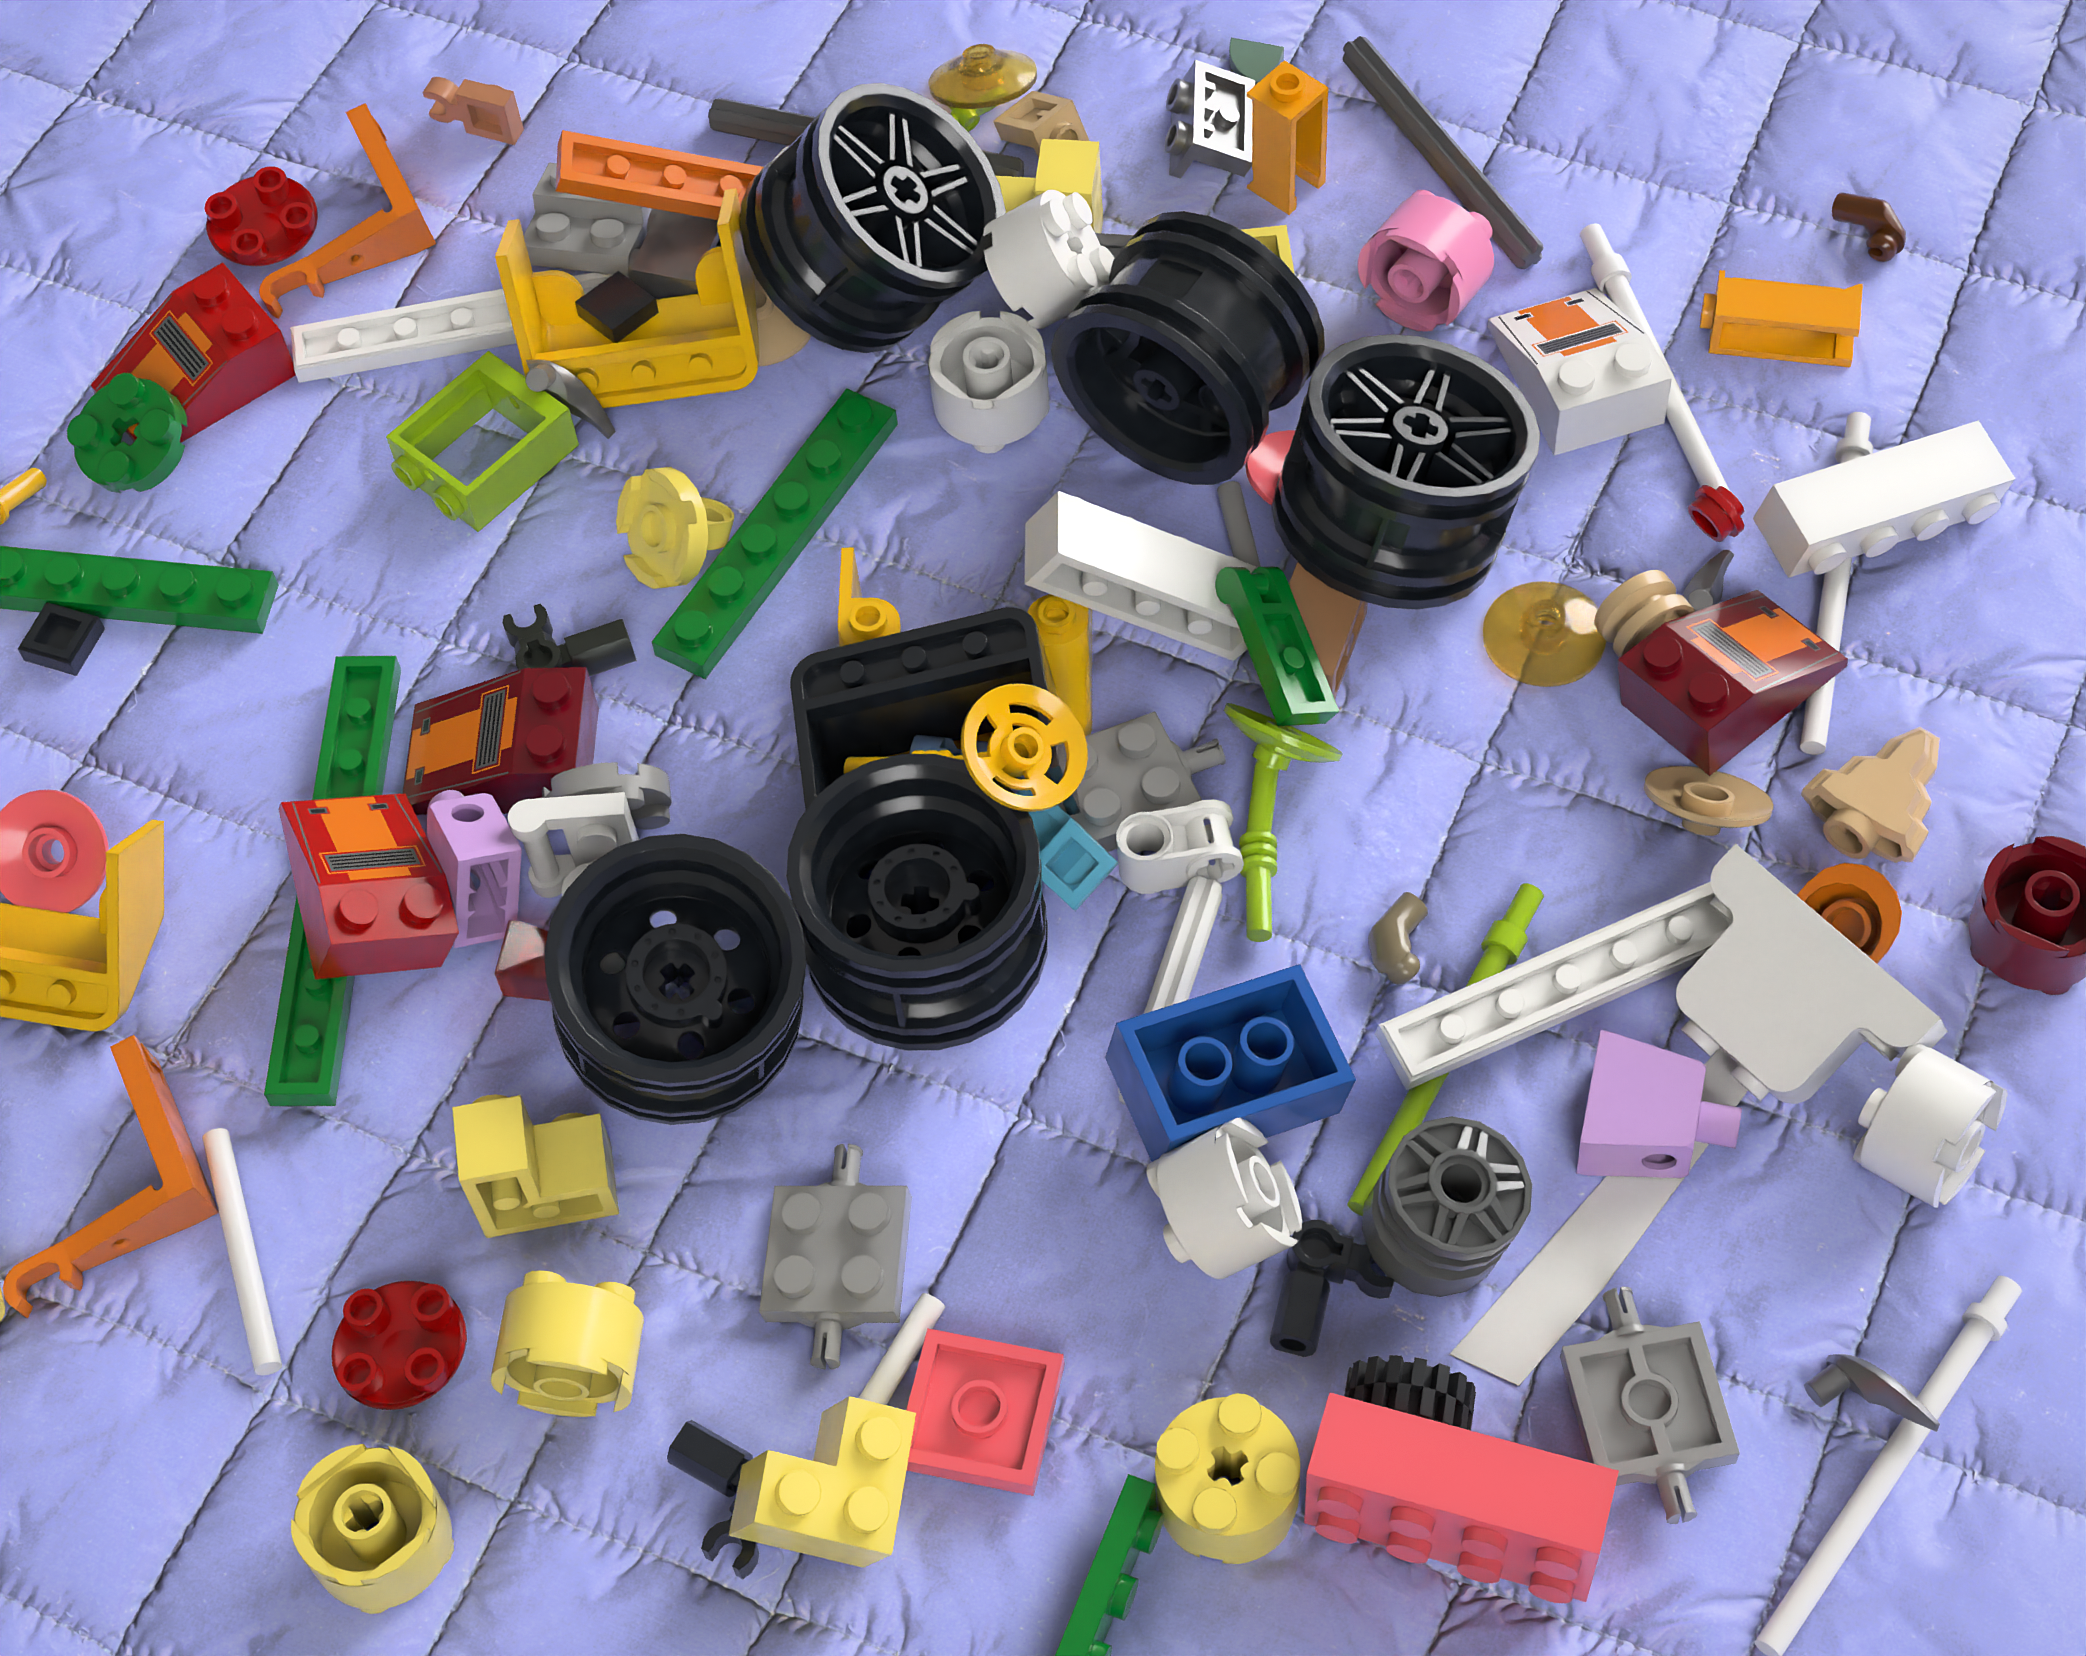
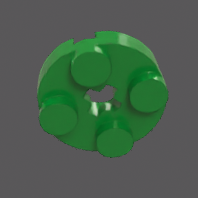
(106, 417)

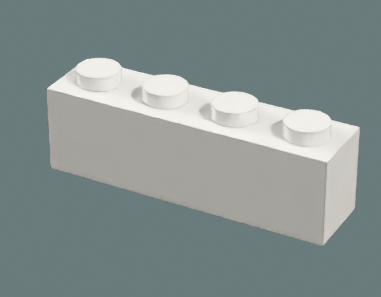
(1883, 499)
(1131, 573)

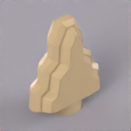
(1878, 799)

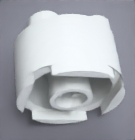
(1046, 256)
(988, 379)
(1929, 1125)
(1225, 1200)

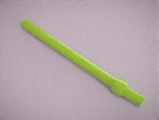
(1501, 948)

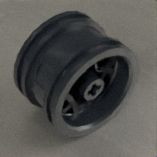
(1189, 347)

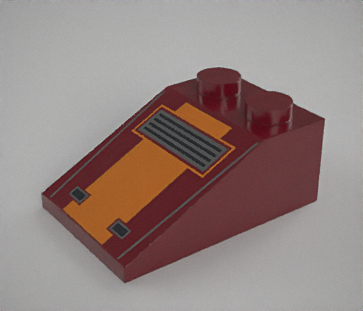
(1724, 676)
(502, 736)

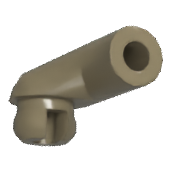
(1390, 939)

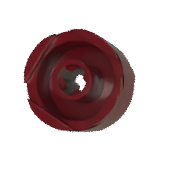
(2033, 915)

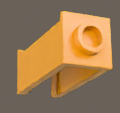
(1288, 134)
(1782, 320)

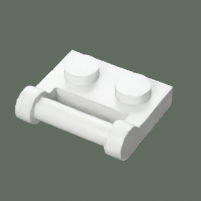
(591, 827)

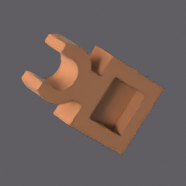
(481, 107)

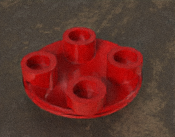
(261, 218)
(398, 1344)

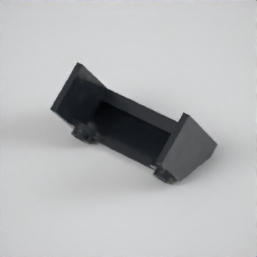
(909, 684)

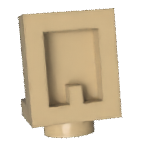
(1039, 118)

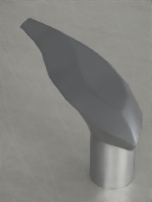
(569, 391)
(1707, 584)
(1870, 1383)

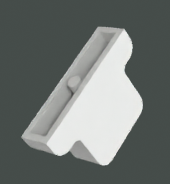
(1790, 990)

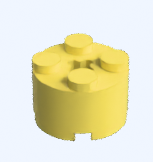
(568, 1345)
(1233, 1440)
(393, 1558)

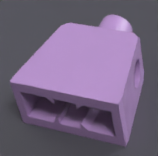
(475, 838)
(1648, 1112)

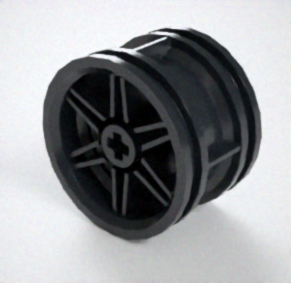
(871, 218)
(1404, 471)
(708, 891)
(918, 945)

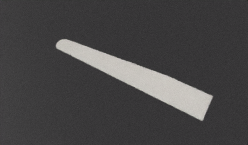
(1579, 1258)

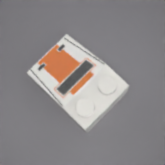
(1583, 369)

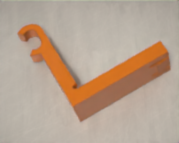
(368, 244)
(146, 1215)

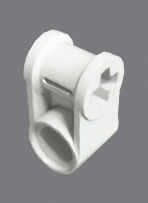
(1180, 846)

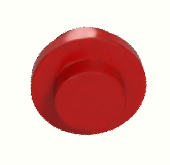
(1717, 512)

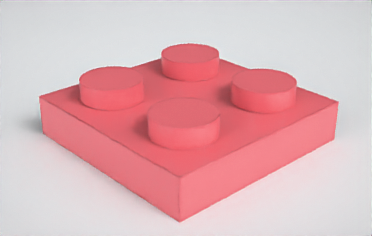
(982, 1410)

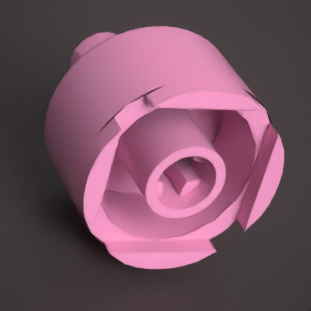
(1427, 261)

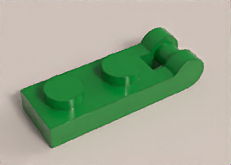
(1278, 644)

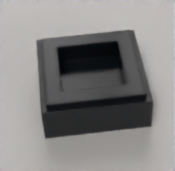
(617, 307)
(61, 638)

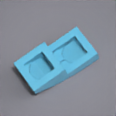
(1069, 855)

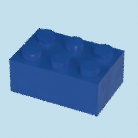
(1229, 1055)

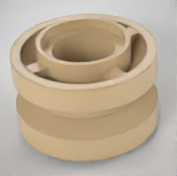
(1639, 609)

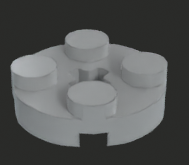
(646, 793)

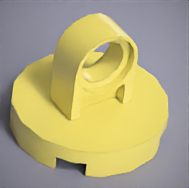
(669, 527)

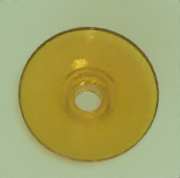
(982, 77)
(1537, 651)

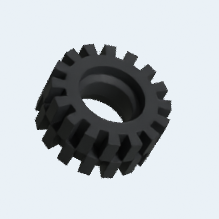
(1413, 1389)

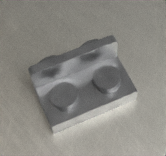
(1210, 120)

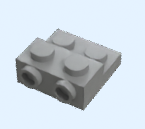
(582, 230)

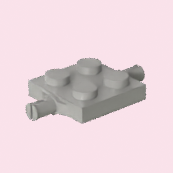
(1137, 771)
(836, 1255)
(1650, 1403)

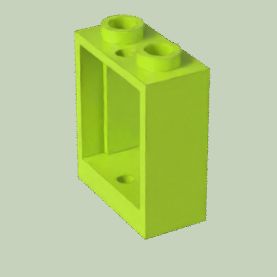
(456, 408)

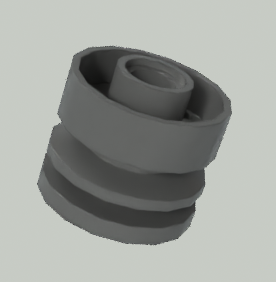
(1446, 1206)

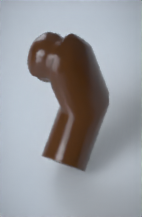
(1879, 219)

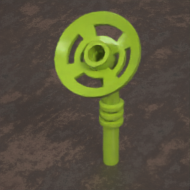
(1258, 846)

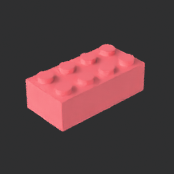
(1458, 1498)

